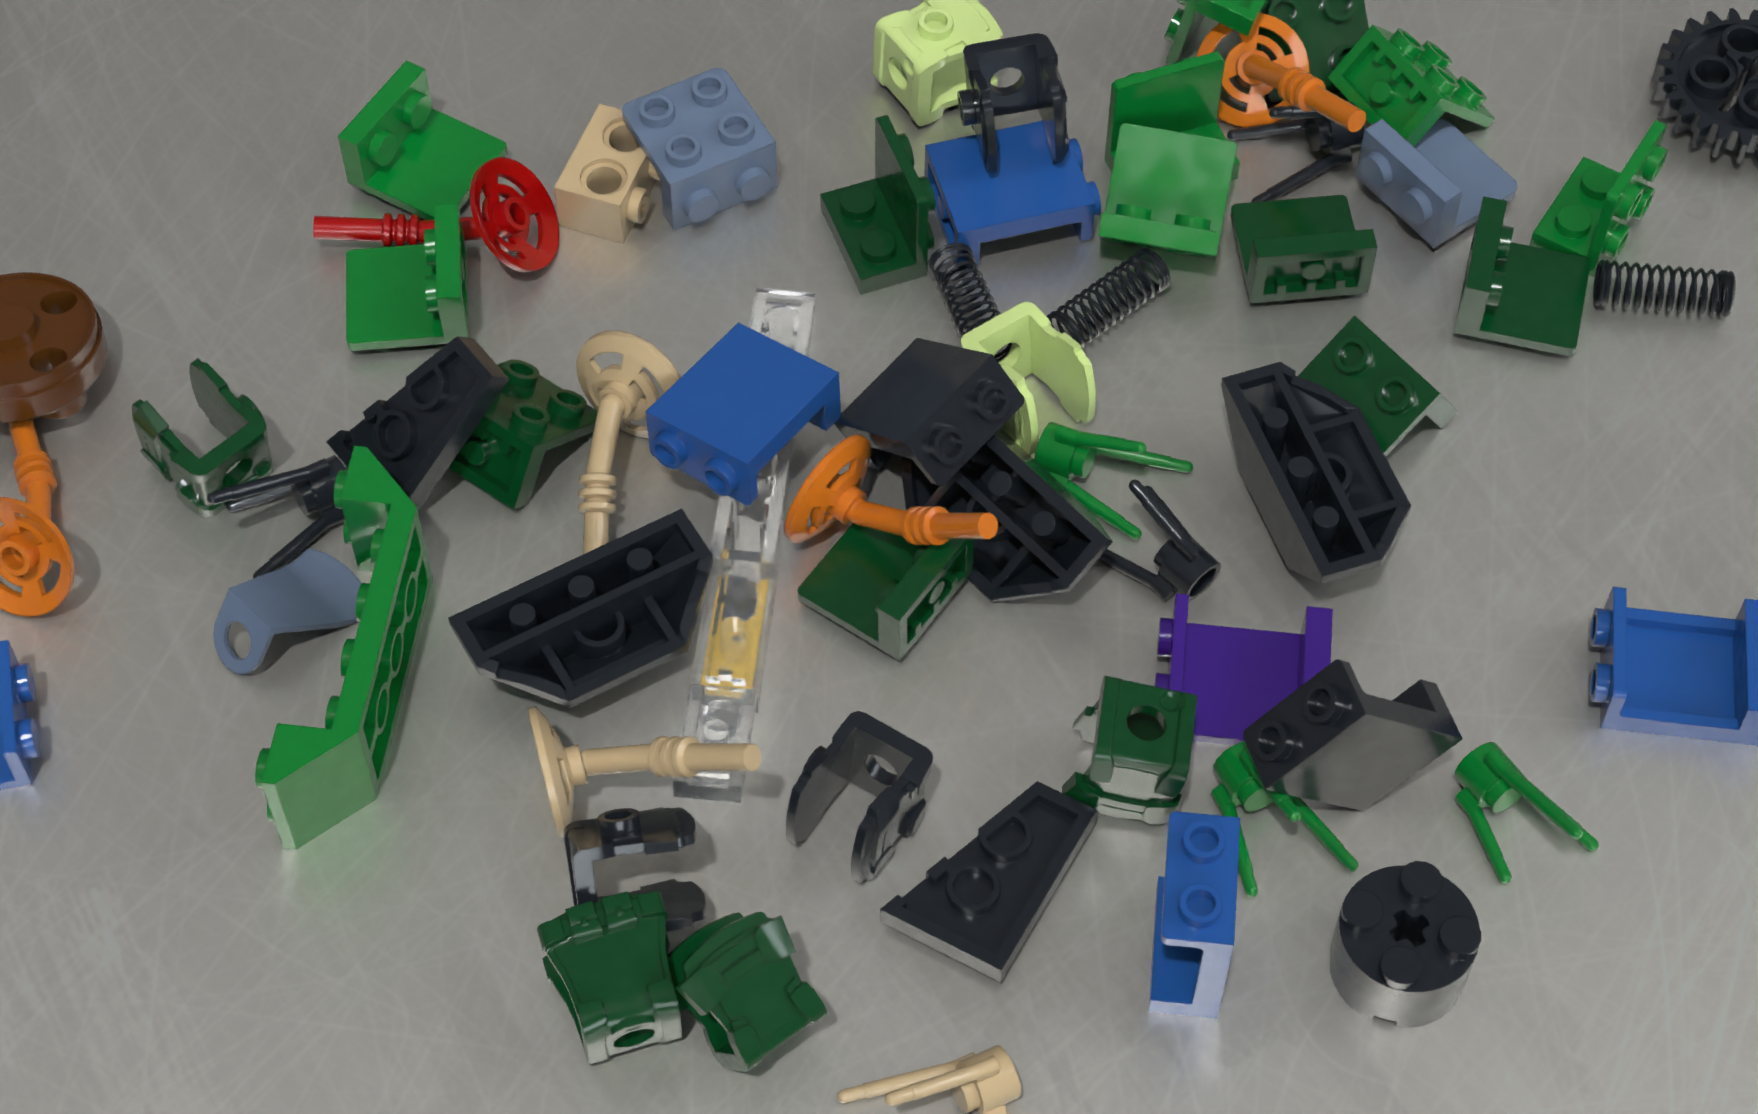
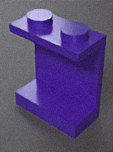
(1238, 670)

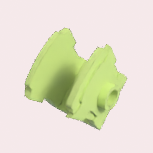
(922, 53)
(1047, 355)

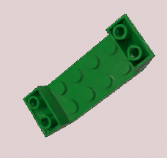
(332, 772)

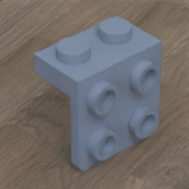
(703, 146)
(1436, 182)

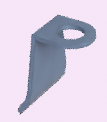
(299, 597)

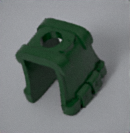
(614, 972)

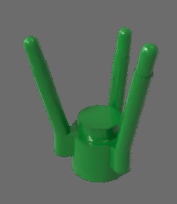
(1073, 452)
(1497, 783)
(1244, 787)

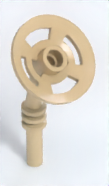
(618, 396)
(665, 757)

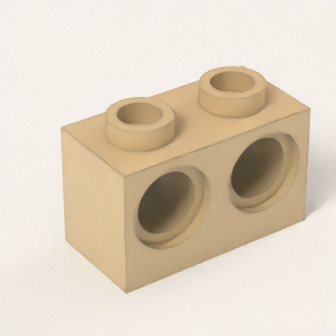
(605, 180)

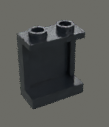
(933, 408)
(1348, 745)

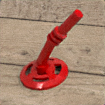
(493, 225)

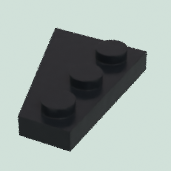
(428, 419)
(998, 884)

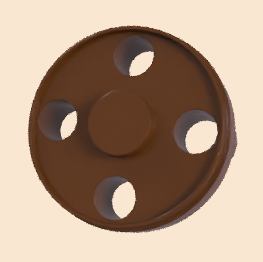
(47, 347)

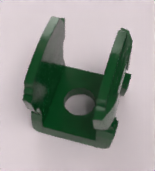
(198, 477)
(1138, 751)
(743, 987)

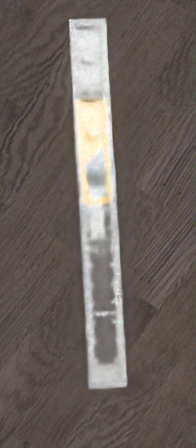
(743, 583)

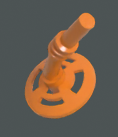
(1286, 74)
(845, 501)
(32, 541)

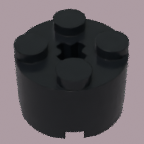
(1404, 945)

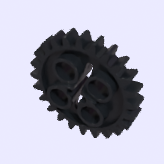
(1700, 76)

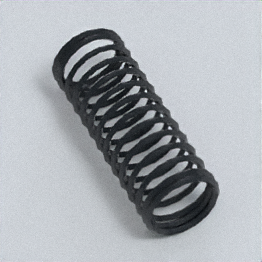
(960, 271)
(1141, 277)
(1720, 300)

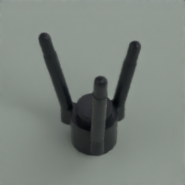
(1320, 134)
(313, 492)
(1181, 561)

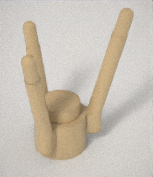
(976, 1081)

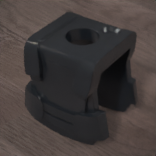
(1037, 88)
(851, 759)
(633, 832)

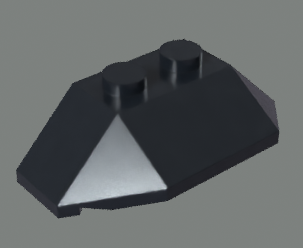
(1313, 473)
(1043, 530)
(594, 615)

